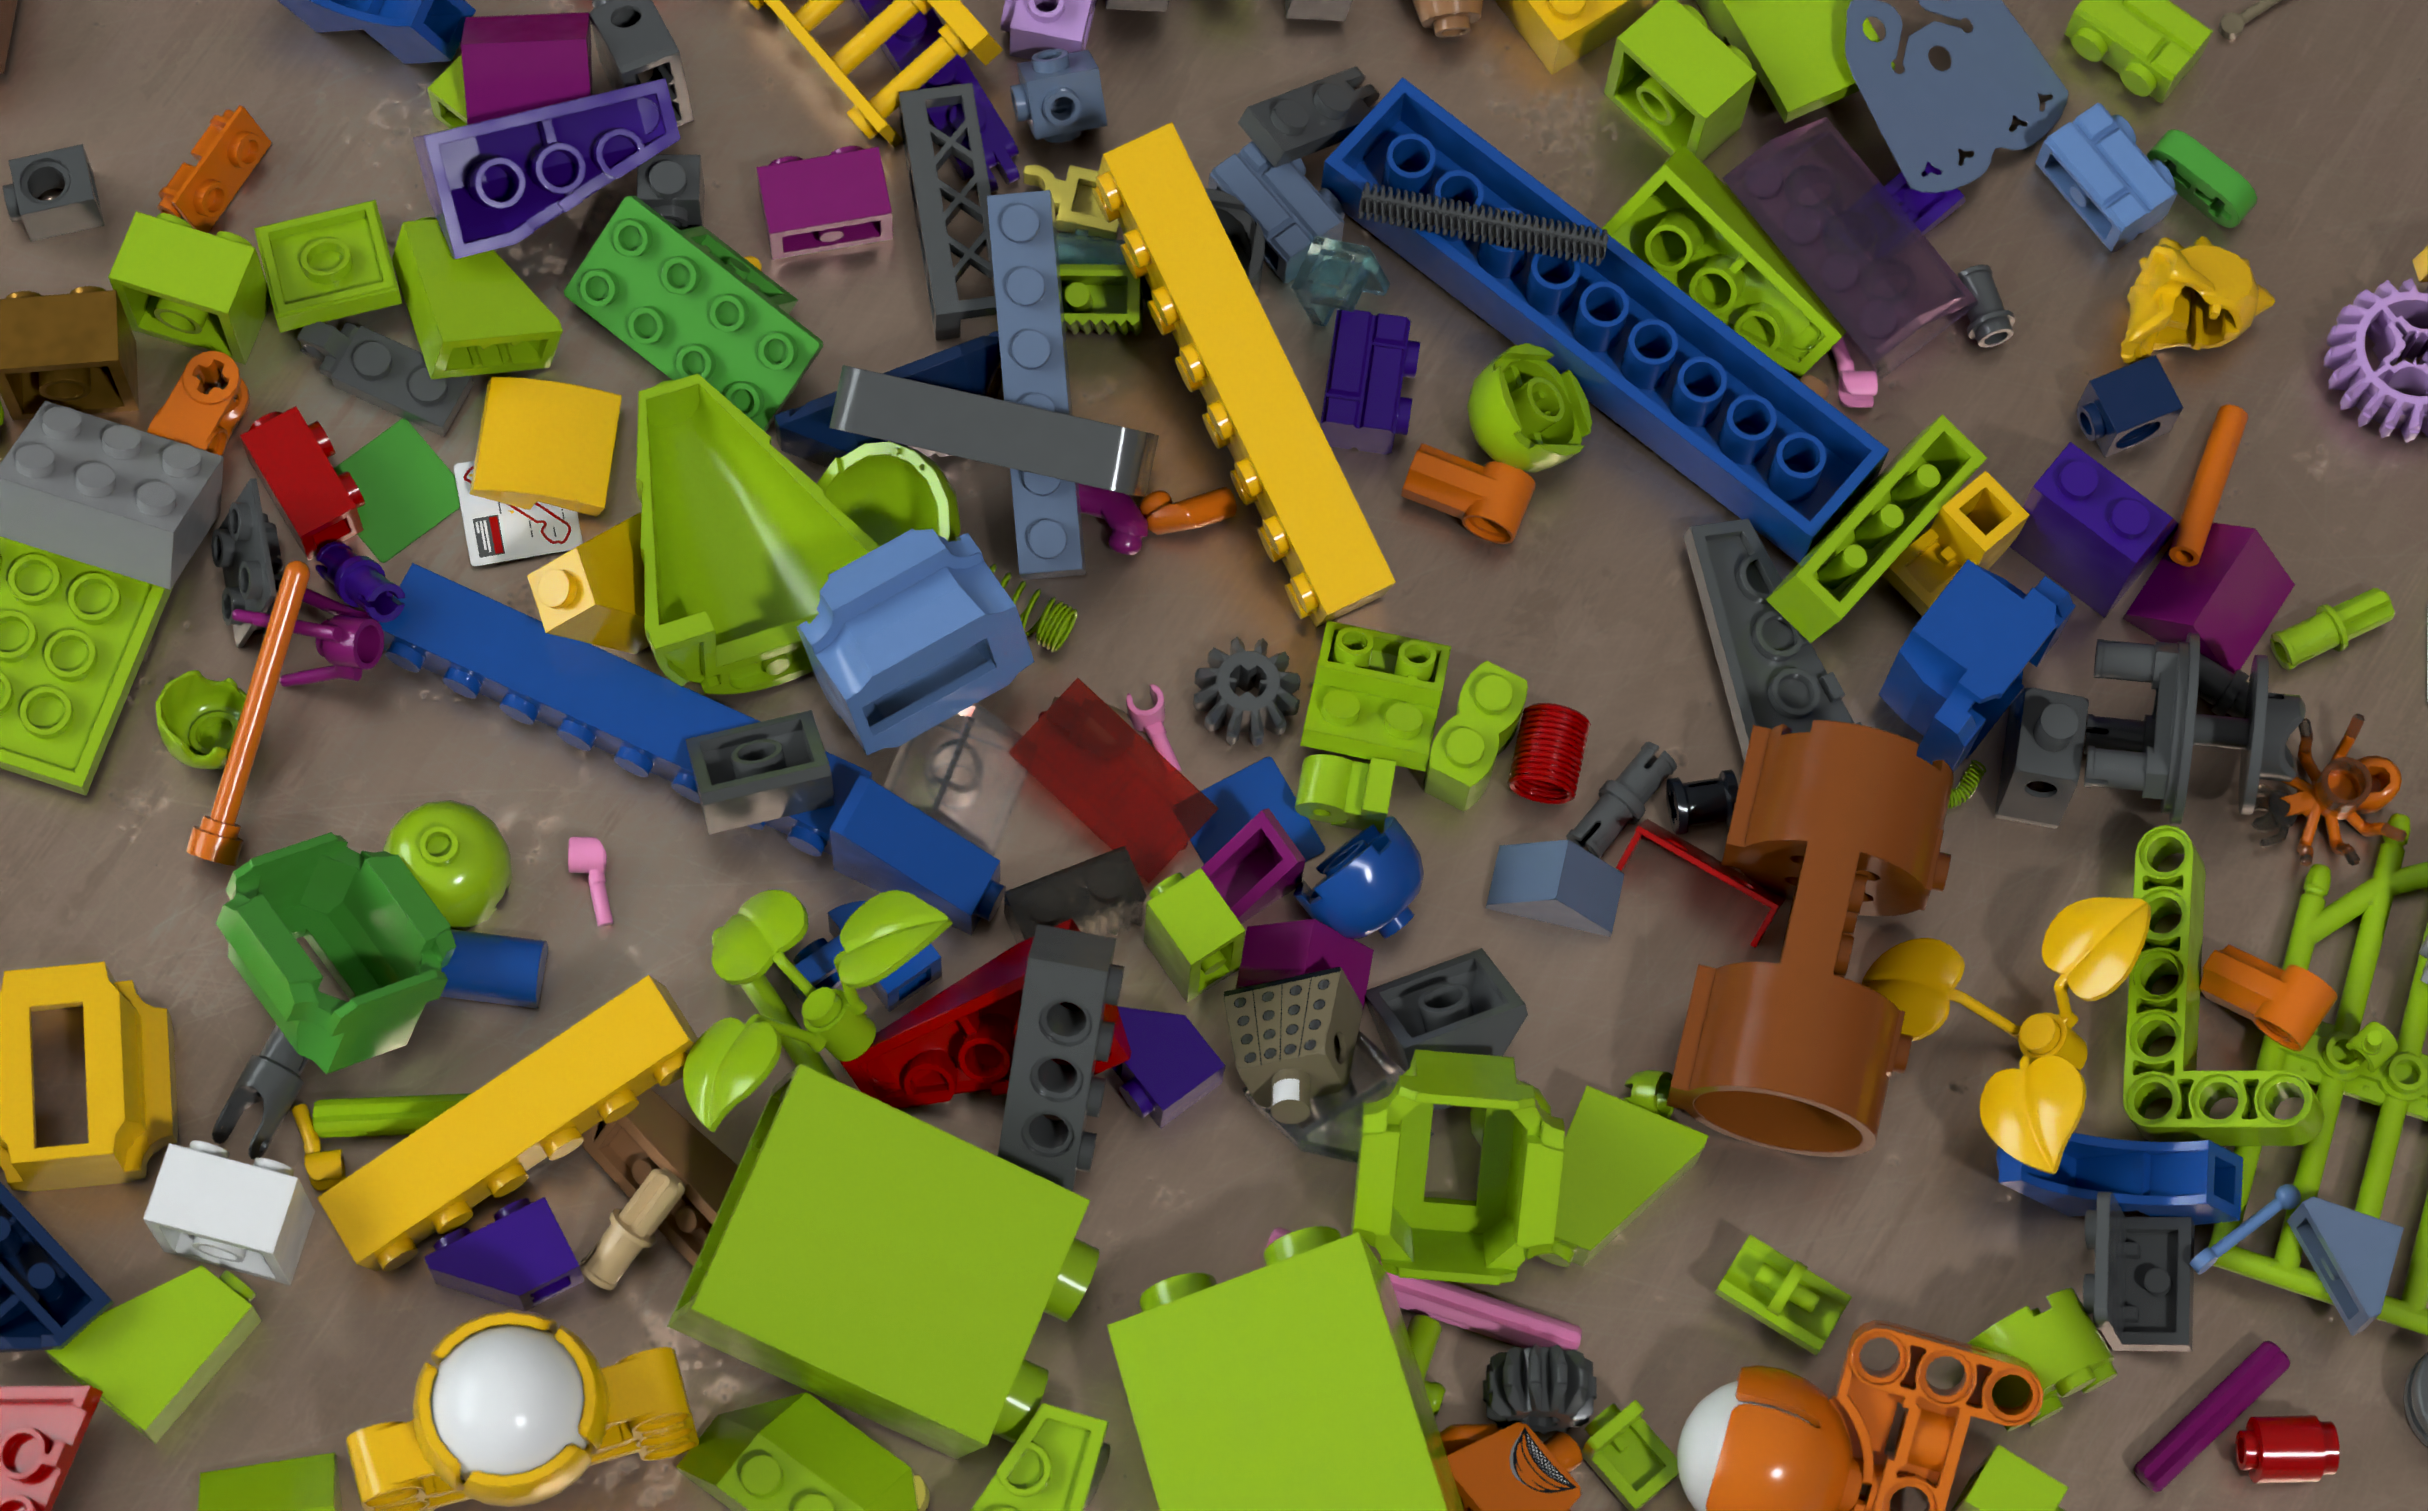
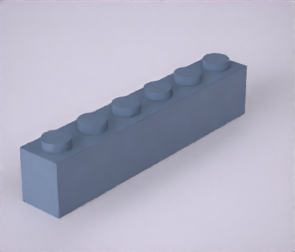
(1035, 373)

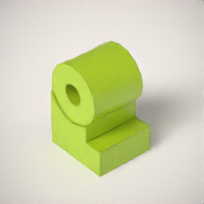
(1345, 791)

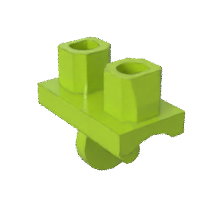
(1783, 1294)

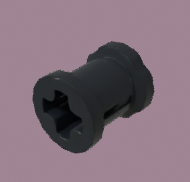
(1701, 801)

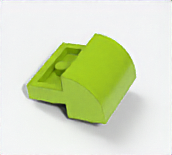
(1375, 695)

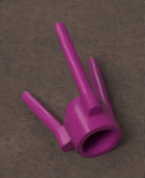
(347, 640)

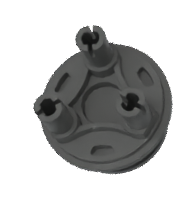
(2158, 751)

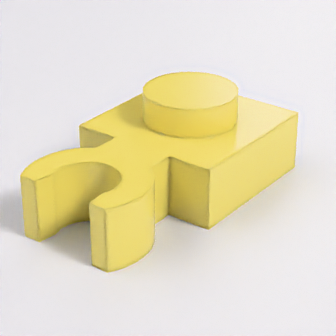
(1073, 200)

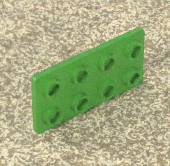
(695, 309)

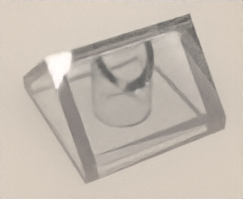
(962, 775)

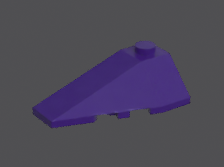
(523, 169)

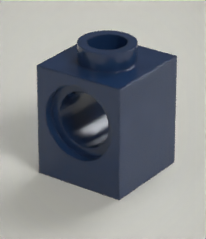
(2128, 406)

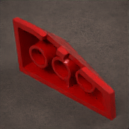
(961, 1038)

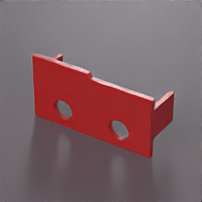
(1707, 863)

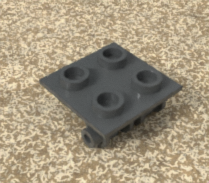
(250, 561)

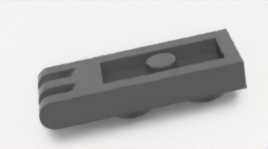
(1309, 116)

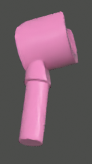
(1854, 387)
(1152, 723)
(590, 857)

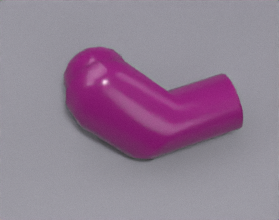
(1120, 514)

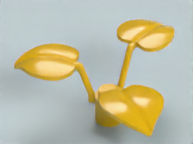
(2039, 1105)

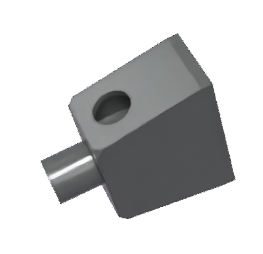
(635, 39)
(2041, 745)

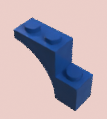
(407, 28)
(2144, 1176)

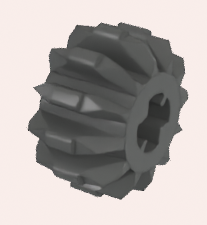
(1246, 671)
(1540, 1388)

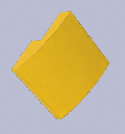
(546, 444)

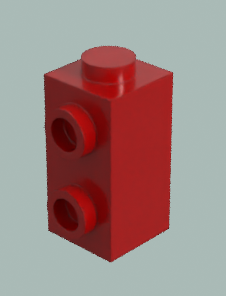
(301, 480)

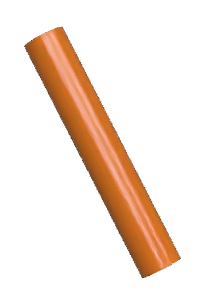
(2208, 485)

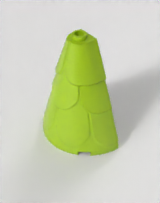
(729, 542)

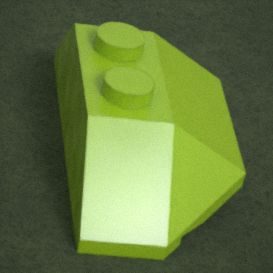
(796, 1459)

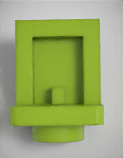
(1629, 1455)

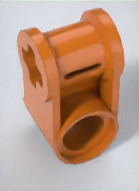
(199, 417)

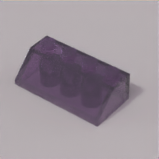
(1850, 243)

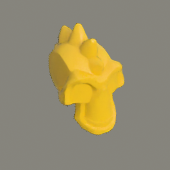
(2190, 299)

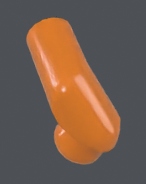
(1189, 513)

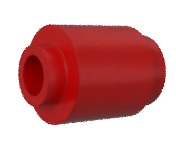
(2287, 1449)

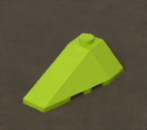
(1716, 253)

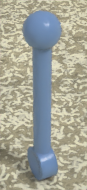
(2286, 1198)

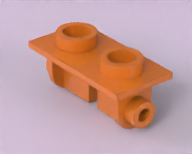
(226, 159)

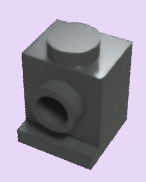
(673, 188)

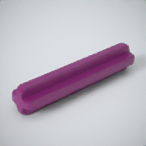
(2212, 1416)

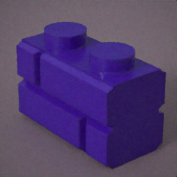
(1366, 381)

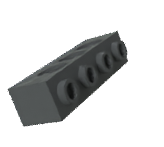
(1078, 971)

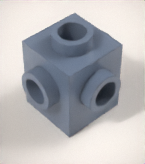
(1059, 95)

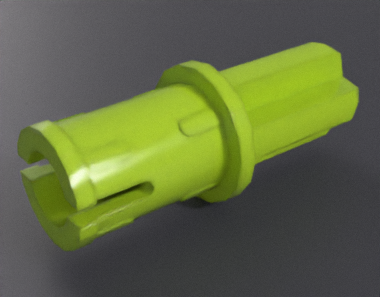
(2331, 628)

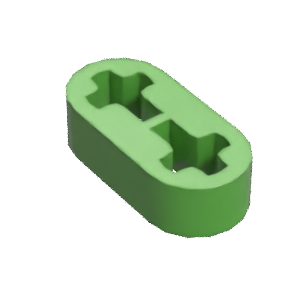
(2204, 179)

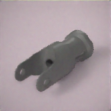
(267, 1078)

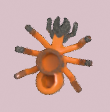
(2335, 793)

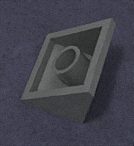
(761, 772)

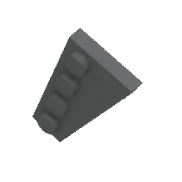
(1762, 659)

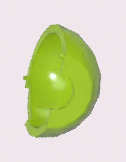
(891, 491)

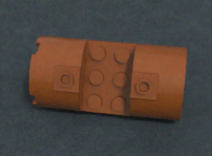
(1792, 1046)

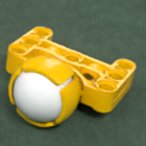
(519, 1418)

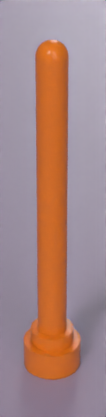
(218, 834)

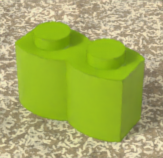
(1471, 740)

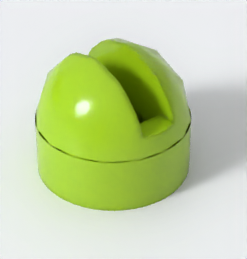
(1650, 1091)

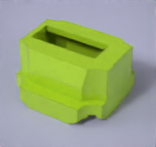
(1516, 1175)

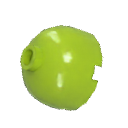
(1528, 410)
(454, 858)

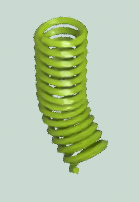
(1958, 793)

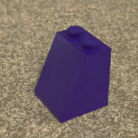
(2091, 530)

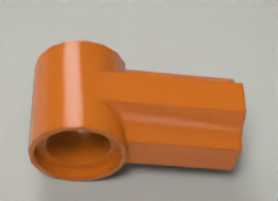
(1484, 497)
(2279, 1001)

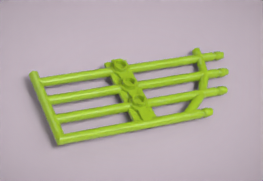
(2326, 1062)

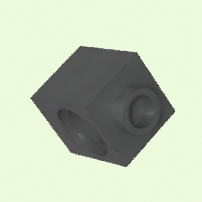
(71, 211)

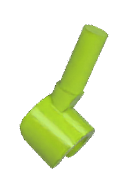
(2375, 1044)

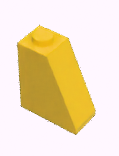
(596, 590)

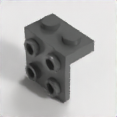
(2140, 1278)

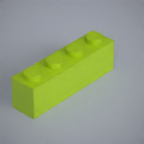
(1876, 529)

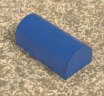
(496, 969)

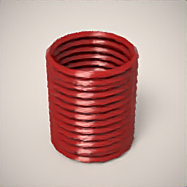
(1549, 753)

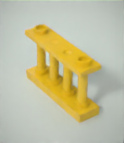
(958, 36)

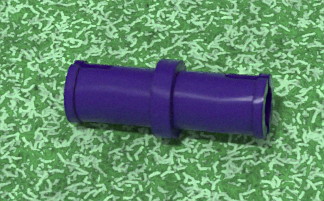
(360, 582)

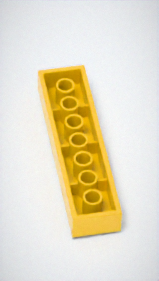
(1243, 376)

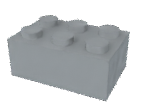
(108, 494)

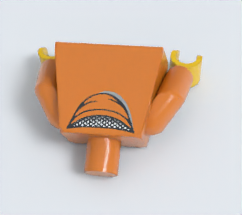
(1512, 1468)

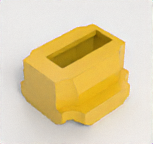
(127, 1079)

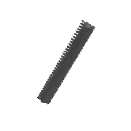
(1483, 224)

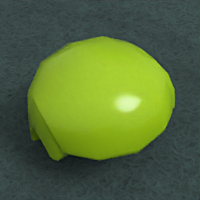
(199, 719)

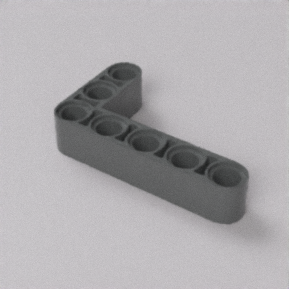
(994, 431)

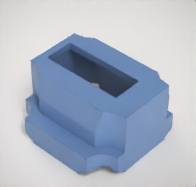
(913, 637)

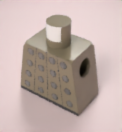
(1294, 1039)

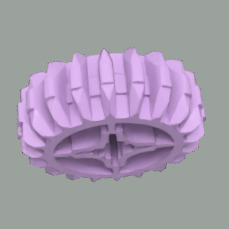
(2398, 328)

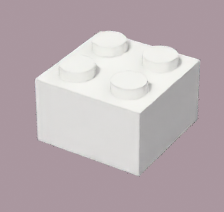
(230, 1211)

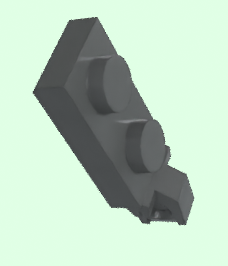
(385, 374)

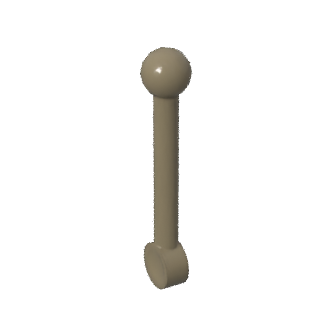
(2233, 23)

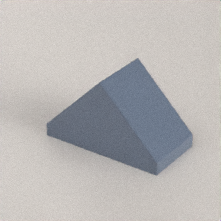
(1556, 886)
(2349, 1255)

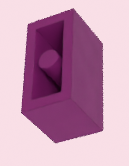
(825, 202)

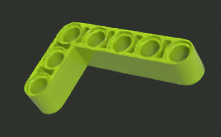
(2178, 1016)

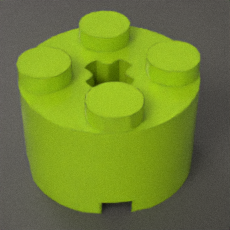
(2057, 1345)

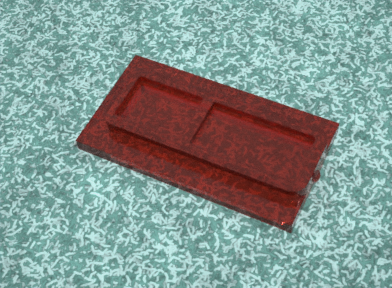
(1112, 779)

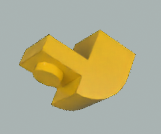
(1971, 526)

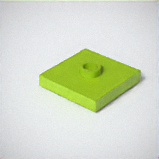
(327, 266)

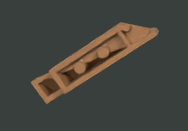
(662, 1138)

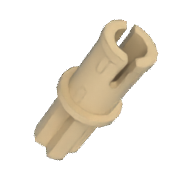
(632, 1228)

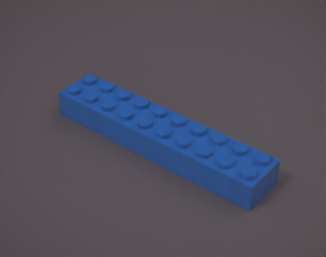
(1620, 327)

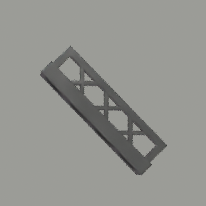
(928, 205)

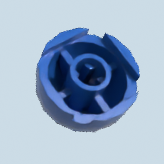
(1367, 883)

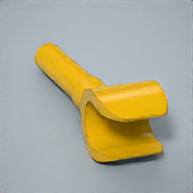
(323, 1167)

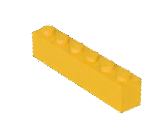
(510, 1126)

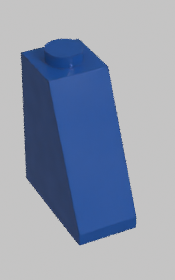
(903, 849)

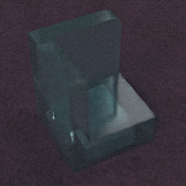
(1335, 278)

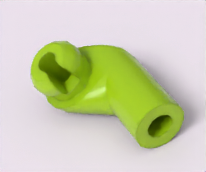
(1424, 1335)

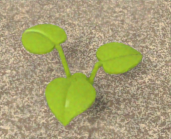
(737, 1057)

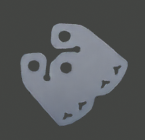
(1968, 106)

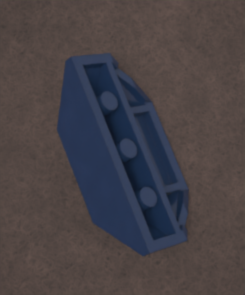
(964, 367)
(42, 1288)

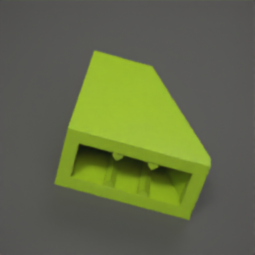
(470, 309)
(1613, 1170)
(162, 1347)

